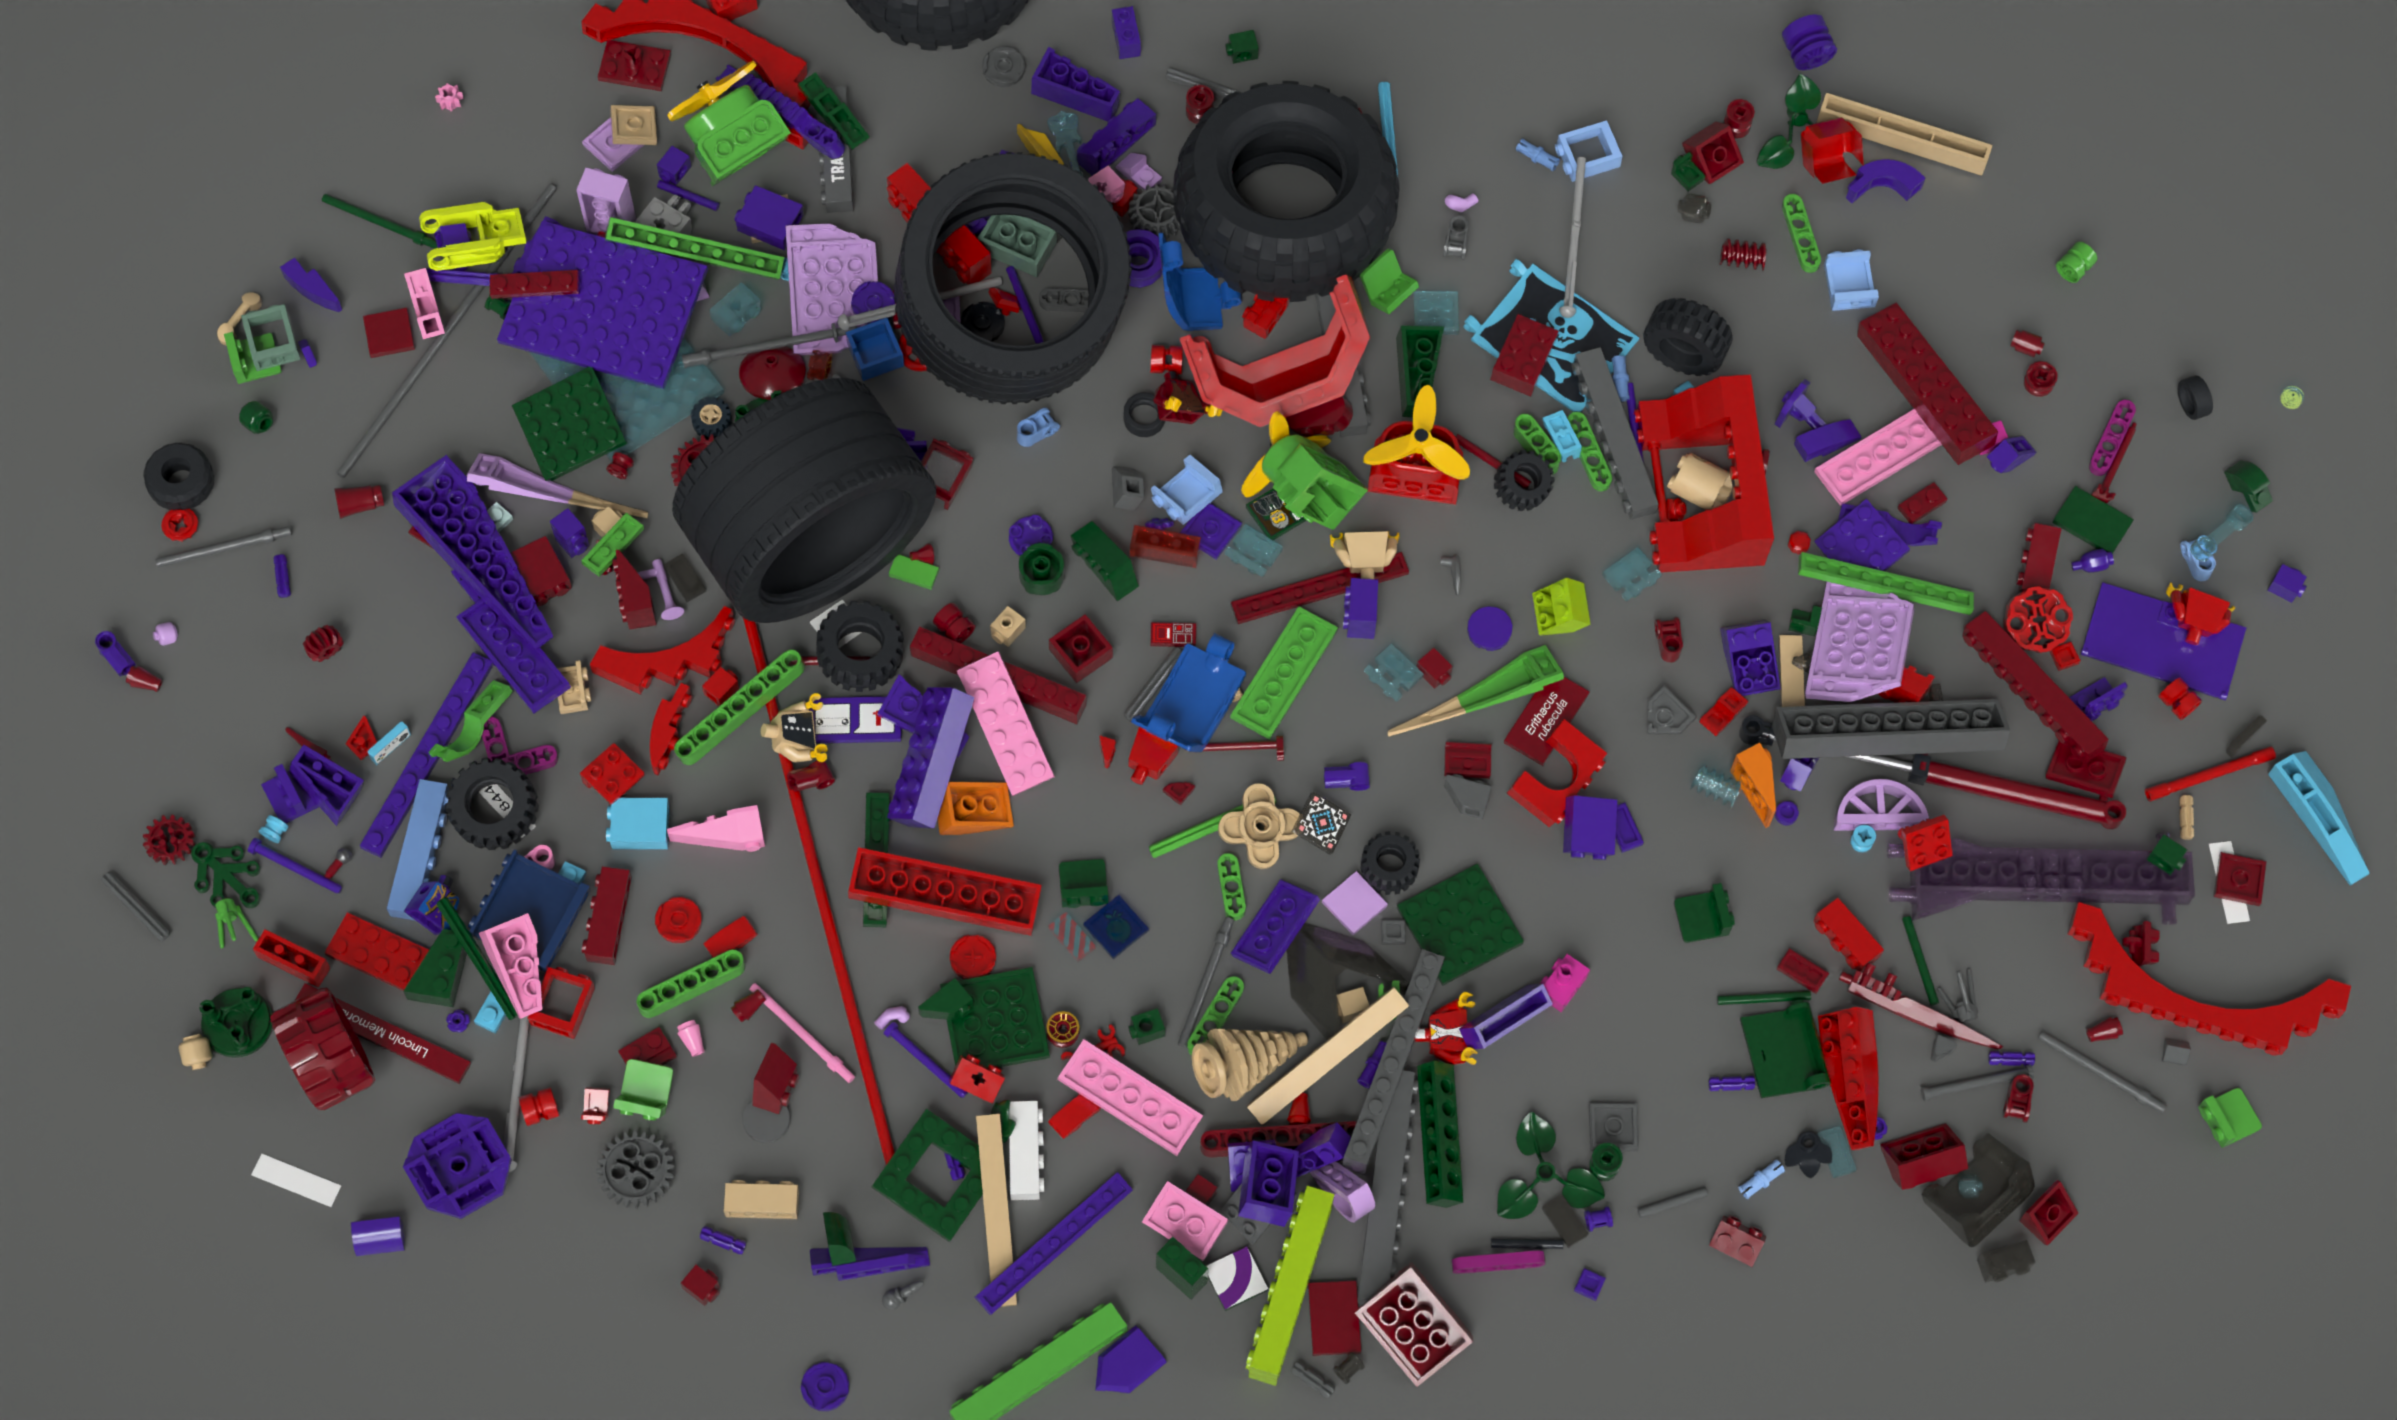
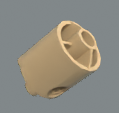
(1701, 482)

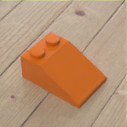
(1755, 772)
(974, 808)

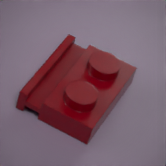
(1468, 760)
(649, 1048)

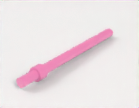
(833, 1062)

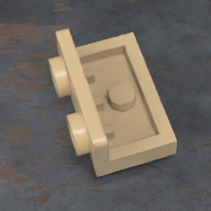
(577, 696)

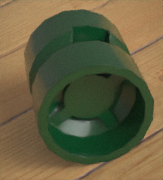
(1605, 1161)

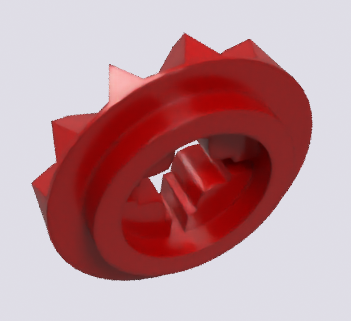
(176, 516)

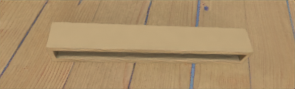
(1908, 134)

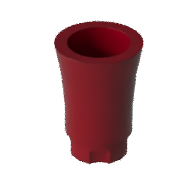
(358, 499)

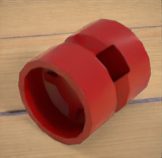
(1158, 359)
(2180, 699)
(538, 1106)

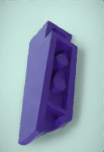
(870, 1261)

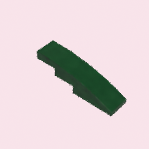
(833, 111)

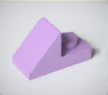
(1138, 172)

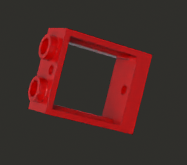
(557, 1025)

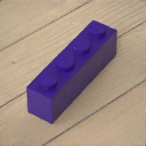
(1505, 1016)

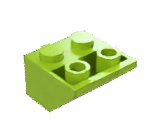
(1561, 607)

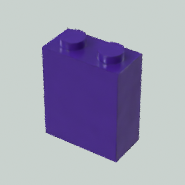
(767, 216)
(1590, 827)

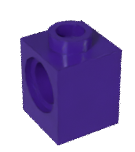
(673, 165)

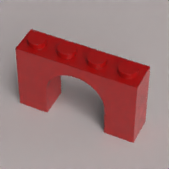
(1584, 759)

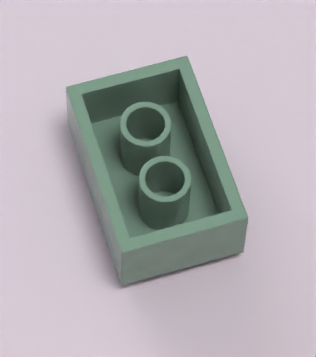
(1018, 242)

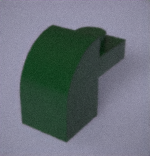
(2250, 481)

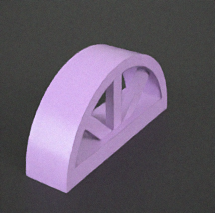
(1880, 821)
(1352, 1194)

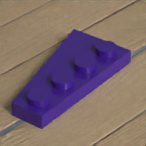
(904, 705)

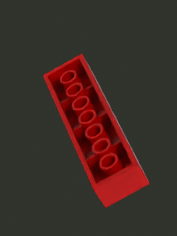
(944, 891)

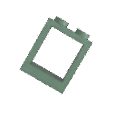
(273, 356)

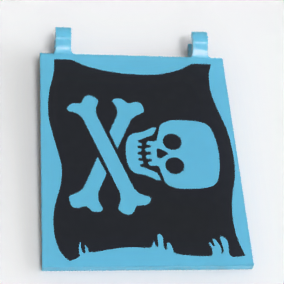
(1539, 299)

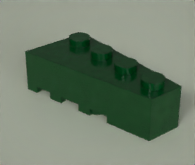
(1417, 361)

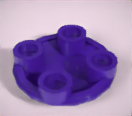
(1029, 531)

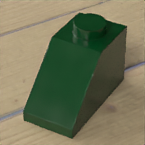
(947, 1003)

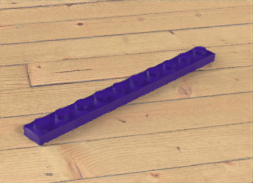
(421, 763)

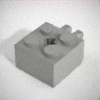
(666, 217)

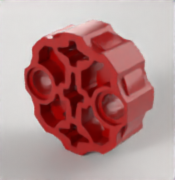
(2059, 629)

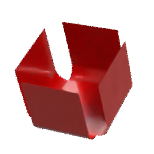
(1824, 149)

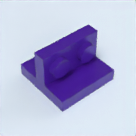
(287, 796)

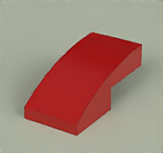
(1724, 711)
(731, 937)
(1073, 1115)

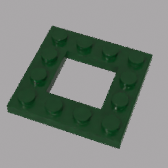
(893, 1183)

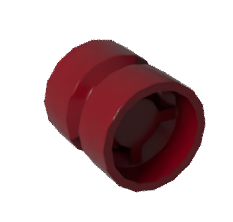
(1198, 101)
(1739, 117)
(950, 620)

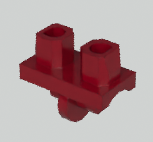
(2140, 943)

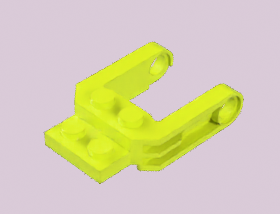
(494, 230)

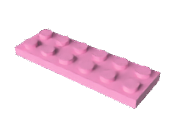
(1877, 457)
(1006, 723)
(1130, 1097)

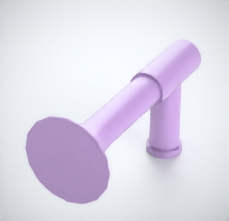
(671, 610)

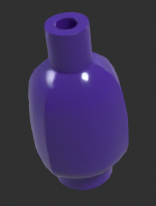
(2094, 561)

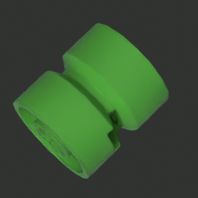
(2076, 262)

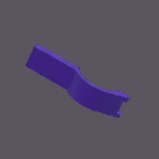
(1910, 533)

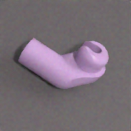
(1461, 204)
(891, 1014)

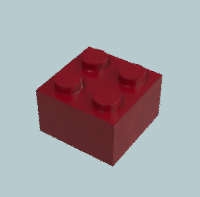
(1080, 648)

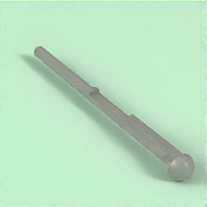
(1567, 310)
(845, 322)
(518, 1068)

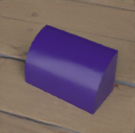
(377, 1236)

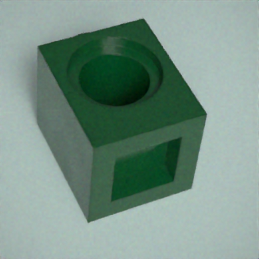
(1242, 46)
(2167, 855)
(1152, 1018)

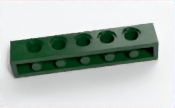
(1440, 1134)

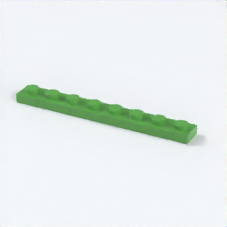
(1886, 583)

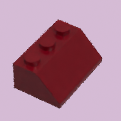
(1925, 1156)

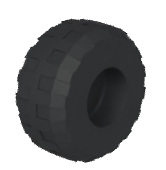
(170, 460)

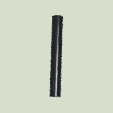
(1527, 1243)

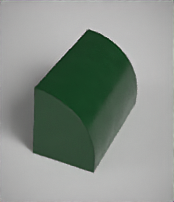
(839, 1238)

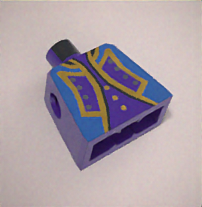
(424, 904)

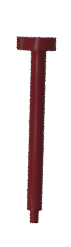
(2102, 491)
(1278, 744)

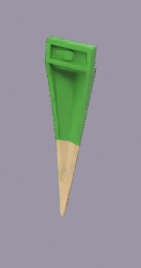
(1518, 678)

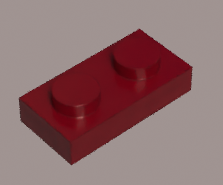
(1922, 503)

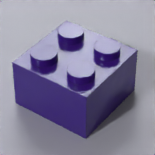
(1361, 608)

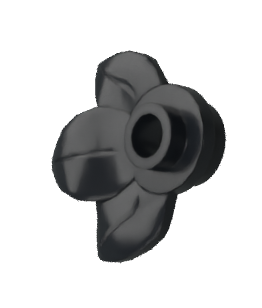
(1808, 1158)

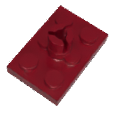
(634, 65)

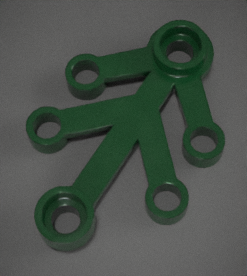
(223, 872)

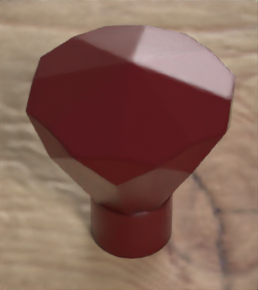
(924, 554)

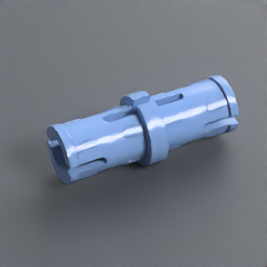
(1761, 1179)

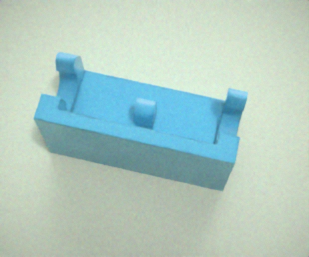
(1562, 435)

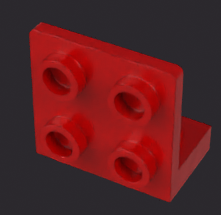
(611, 774)

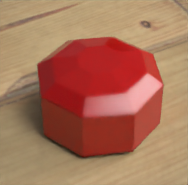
(1799, 542)

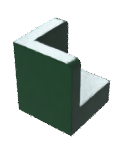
(1805, 622)

